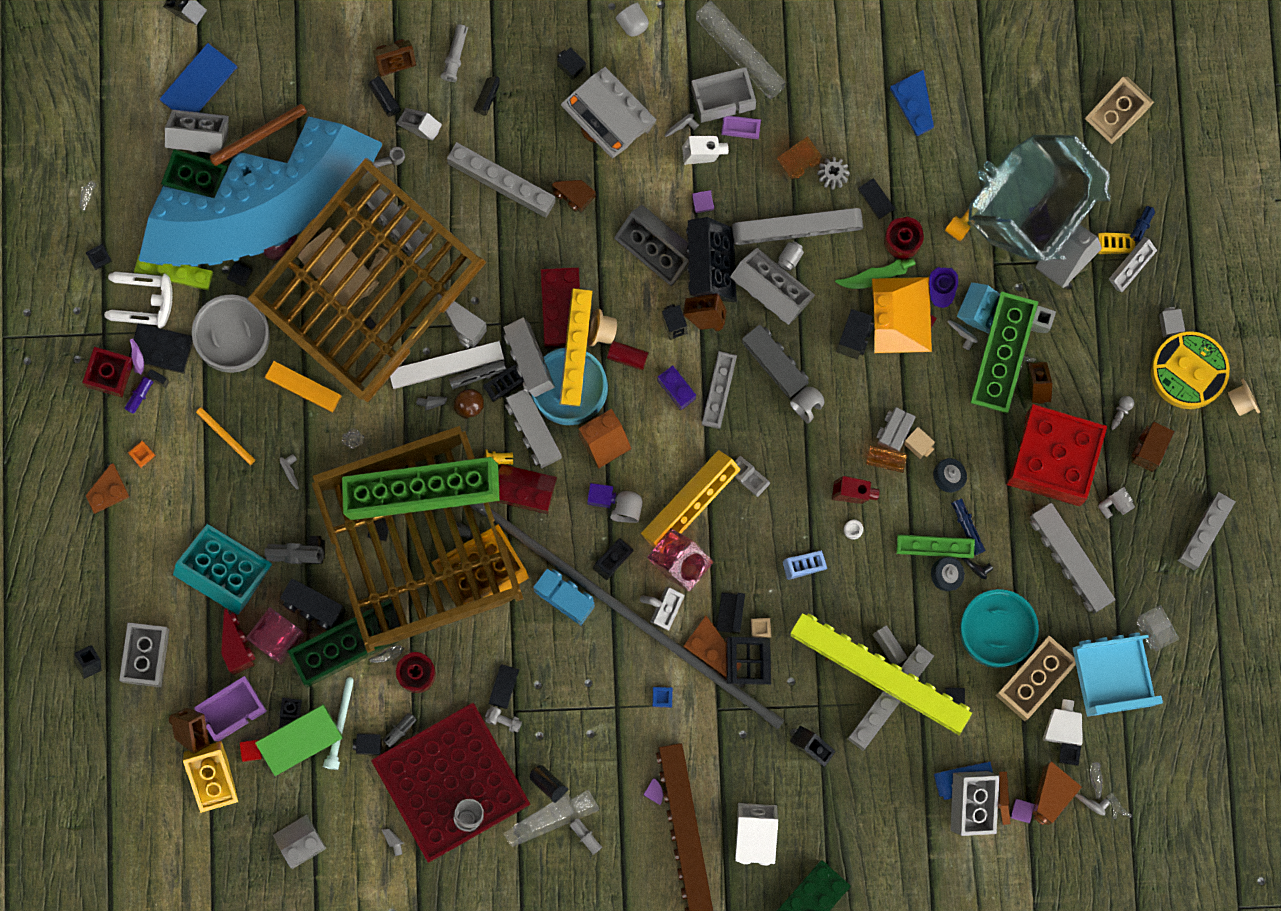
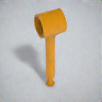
(959, 227)

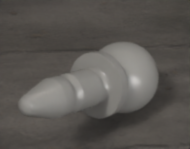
(1125, 404)

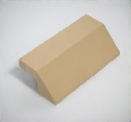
(340, 271)

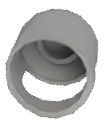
(633, 20)
(805, 400)
(627, 504)
(468, 815)

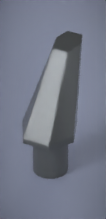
(431, 402)

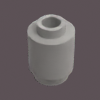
(790, 256)

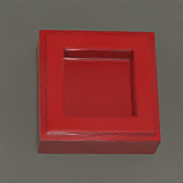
(250, 751)

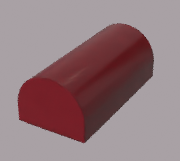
(627, 355)

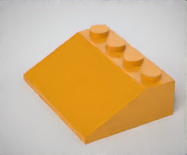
(480, 575)

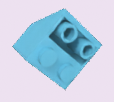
(979, 306)

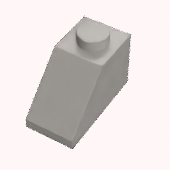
(419, 123)

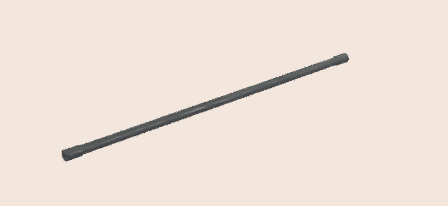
(767, 714)

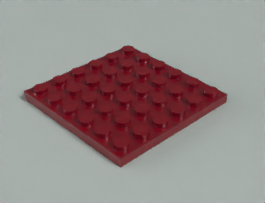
(442, 768)

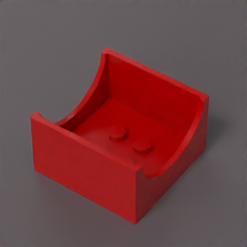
(1057, 455)

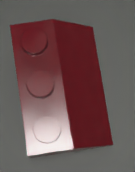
(525, 489)

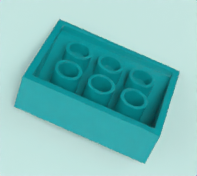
(221, 569)

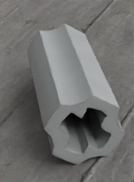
(890, 646)

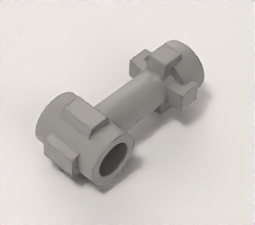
(493, 716)

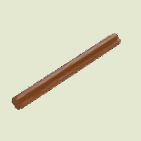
(258, 135)

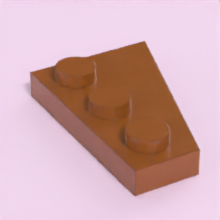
(709, 646)

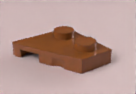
(107, 490)

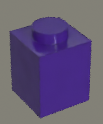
(601, 495)

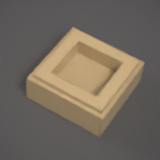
(761, 628)

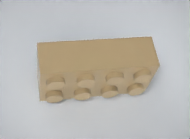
(1036, 678)

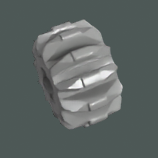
(831, 179)

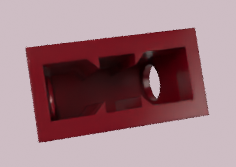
(847, 489)

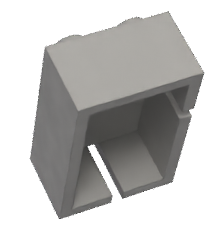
(723, 94)

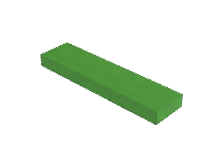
(935, 546)

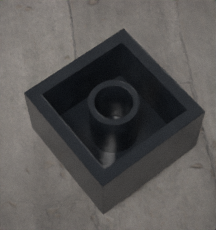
(854, 334)

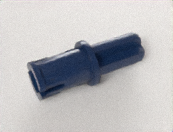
(1142, 223)

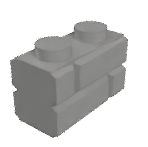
(896, 429)

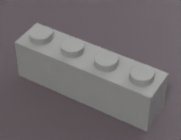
(529, 357)
(533, 428)
(1206, 531)

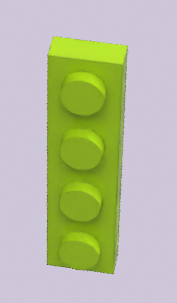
(181, 274)

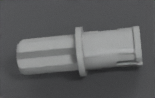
(585, 836)

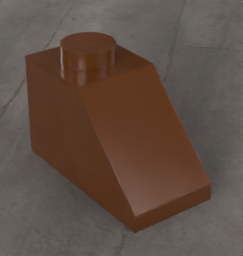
(1039, 382)

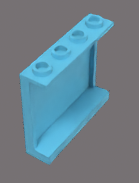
(1114, 675)

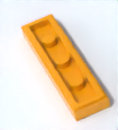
(303, 386)

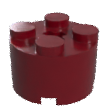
(904, 248)
(425, 667)

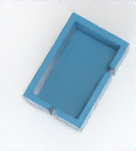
(564, 596)

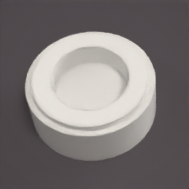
(853, 529)

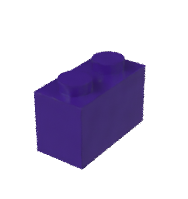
(676, 388)

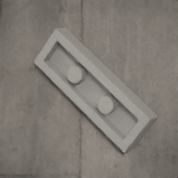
(1132, 264)

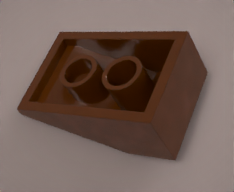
(394, 57)

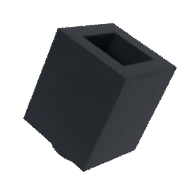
(571, 63)
(87, 661)
(367, 744)

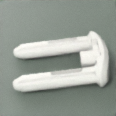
(163, 300)

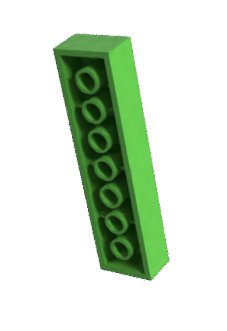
(420, 488)

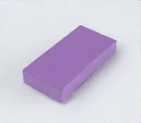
(741, 127)

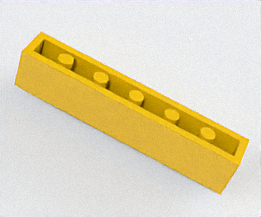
(575, 347)
(692, 498)

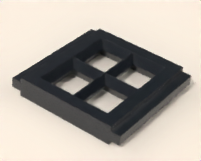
(765, 661)

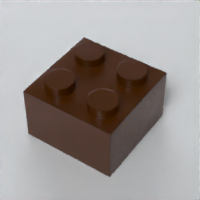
(1152, 447)

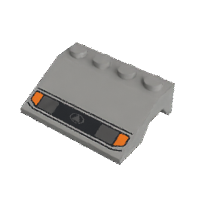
(608, 112)

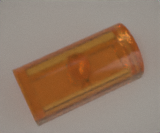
(886, 459)

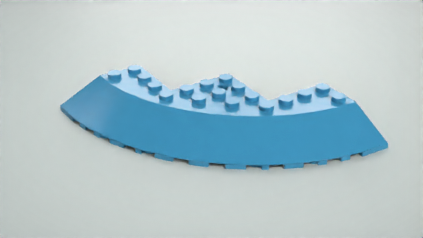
(257, 201)

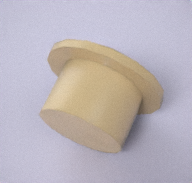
(601, 328)
(1243, 399)

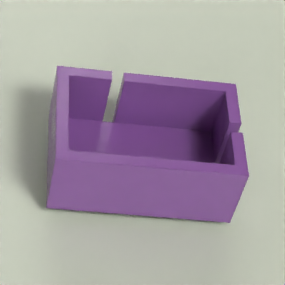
(230, 709)

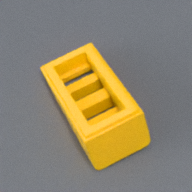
(1109, 250)

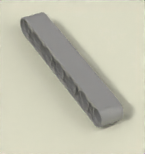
(797, 226)

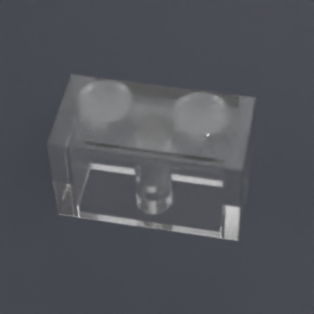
(1158, 628)

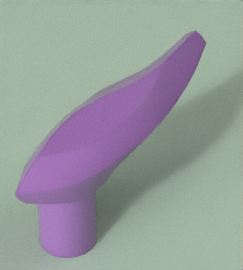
(137, 358)

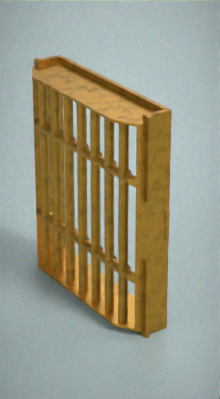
(313, 347)
(392, 460)

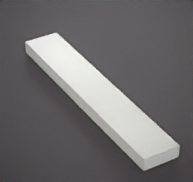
(446, 365)

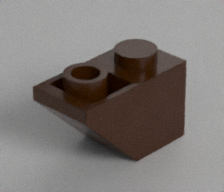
(575, 192)

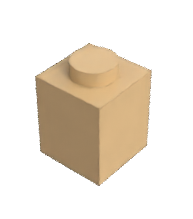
(919, 443)

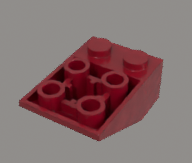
(234, 649)

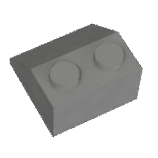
(299, 842)

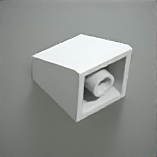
(756, 833)

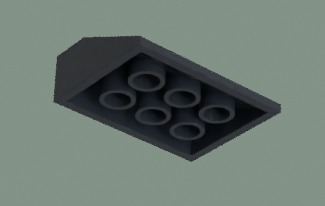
(711, 259)

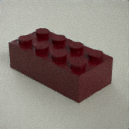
(556, 303)

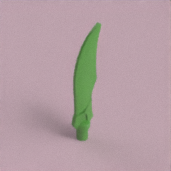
(865, 278)

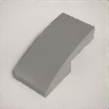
(750, 477)

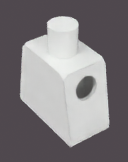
(702, 149)
(1064, 725)

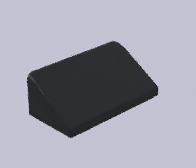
(487, 95)

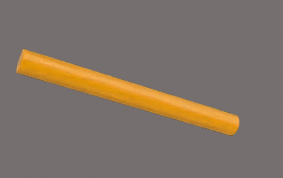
(225, 436)

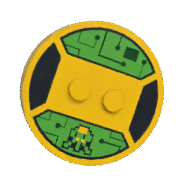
(1190, 370)

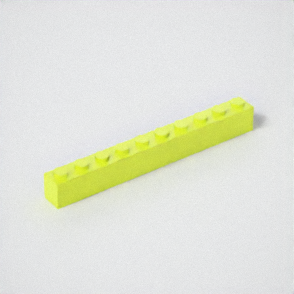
(881, 674)

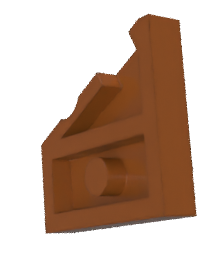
(1003, 799)

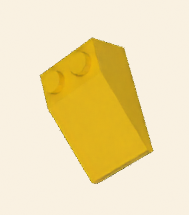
(210, 777)

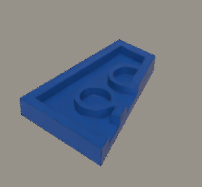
(914, 102)

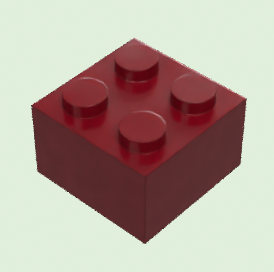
(108, 372)

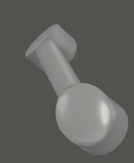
(395, 157)

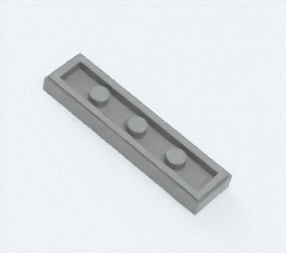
(719, 390)

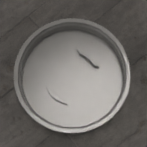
(230, 333)

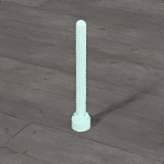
(332, 760)

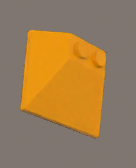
(901, 315)

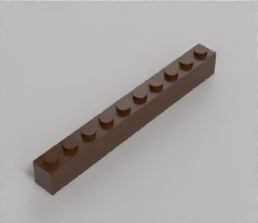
(685, 828)

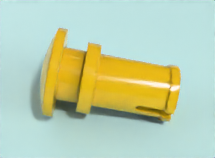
(500, 457)

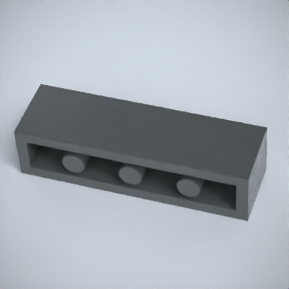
(775, 362)

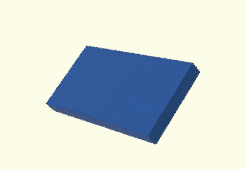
(199, 81)

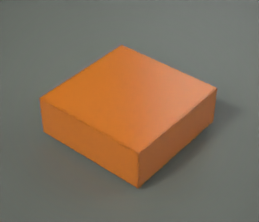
(141, 454)

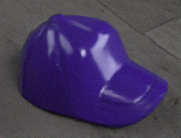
(943, 286)

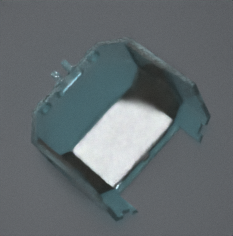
(1038, 196)

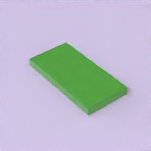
(299, 740)

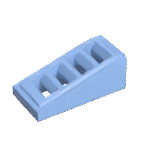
(789, 570)

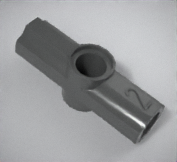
(294, 553)

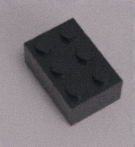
(312, 605)

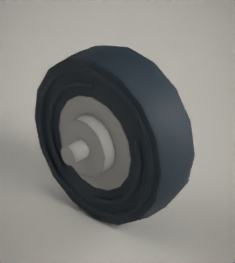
(950, 475)
(947, 574)

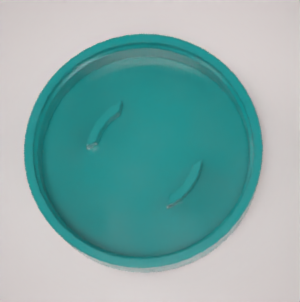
(999, 628)

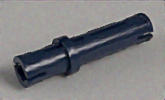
(966, 522)

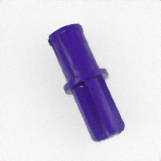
(138, 395)

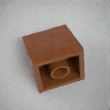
(604, 438)
(1053, 794)

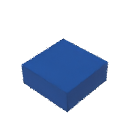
(662, 697)

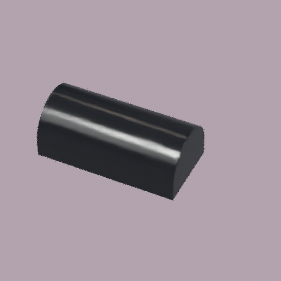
(384, 96)
(548, 783)

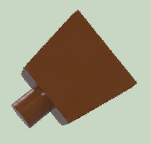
(705, 311)
(190, 729)

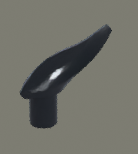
(979, 571)

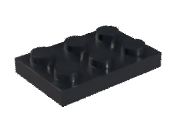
(163, 348)

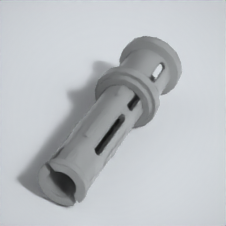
(453, 60)

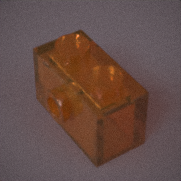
(800, 158)

